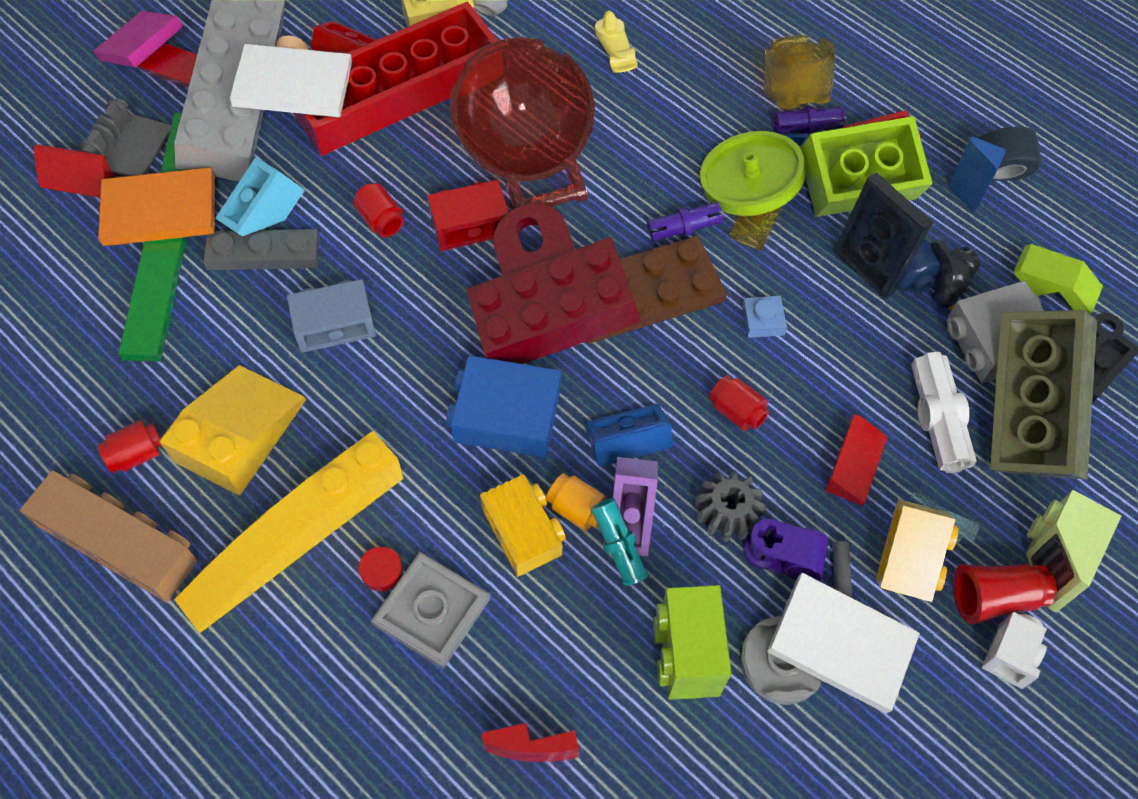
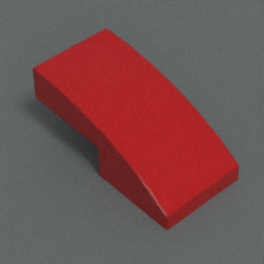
(515, 744)

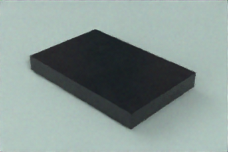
(882, 235)

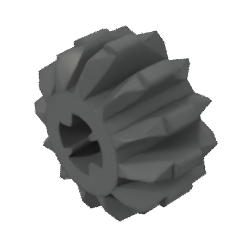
(714, 501)

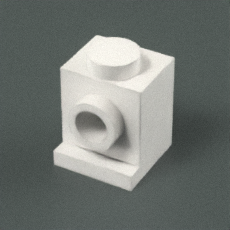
(1017, 650)

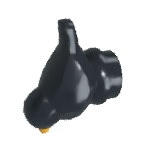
(954, 274)

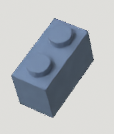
(331, 315)

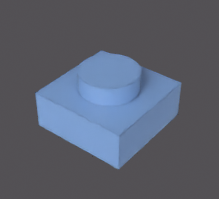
(764, 316)

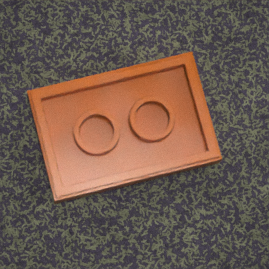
(157, 206)

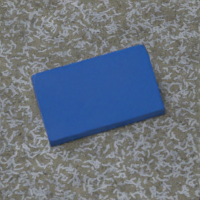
(976, 171)
(629, 434)

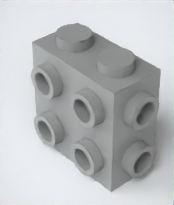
(977, 324)

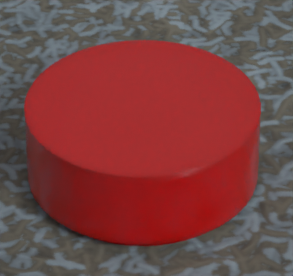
(380, 569)

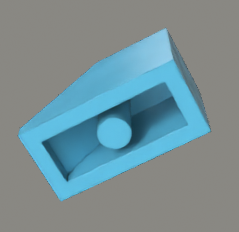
(259, 199)

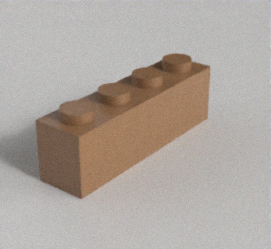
(110, 535)

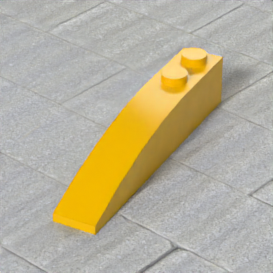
(291, 529)

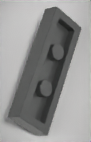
(262, 250)

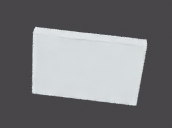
(291, 80)
(844, 643)

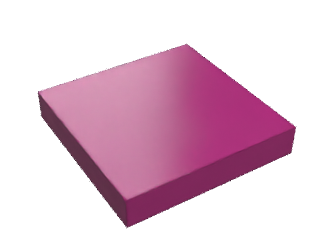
(138, 38)

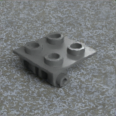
(126, 139)

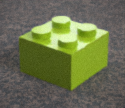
(693, 642)

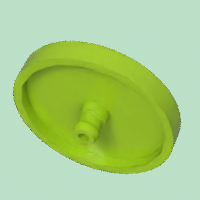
(753, 173)

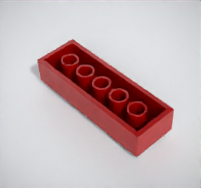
(400, 76)

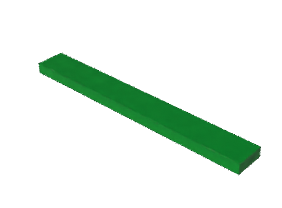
(154, 285)

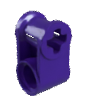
(788, 549)

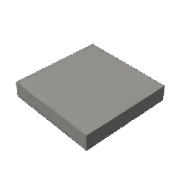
(431, 610)

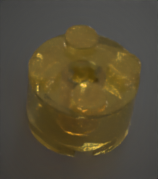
(799, 71)

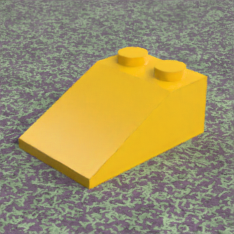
(232, 428)

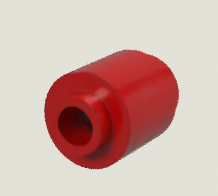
(378, 209)
(739, 403)
(130, 446)

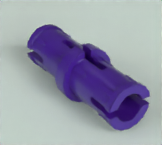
(809, 120)
(684, 221)

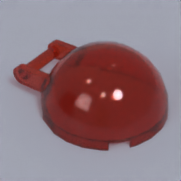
(524, 116)

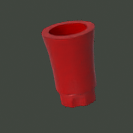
(1001, 590)

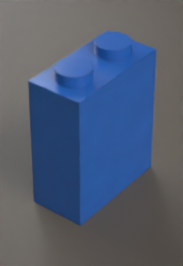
(505, 406)

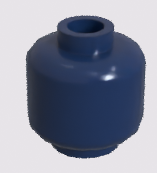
(920, 271)

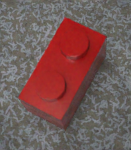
(467, 214)

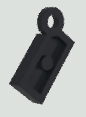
(1111, 353)

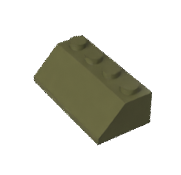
(1044, 393)

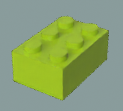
(845, 157)

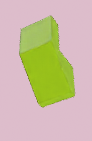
(1054, 272)

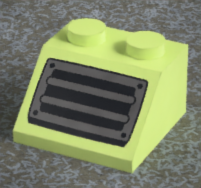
(1071, 543)

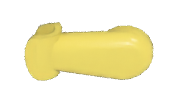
(613, 38)

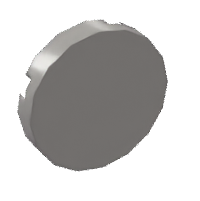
(770, 675)

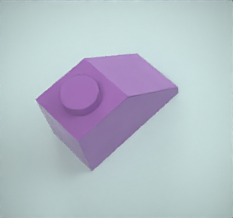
(635, 497)

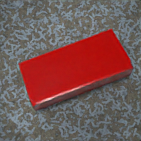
(337, 38)
(170, 64)
(71, 170)
(856, 461)

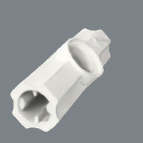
(943, 412)

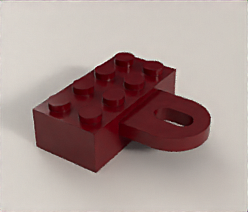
(550, 294)

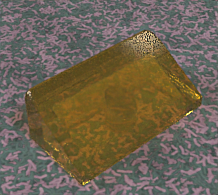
(755, 229)

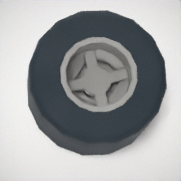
(1021, 154)

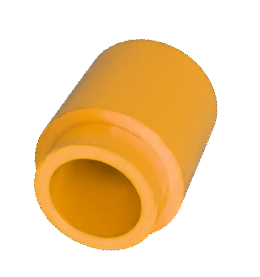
(573, 500)

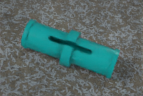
(619, 541)

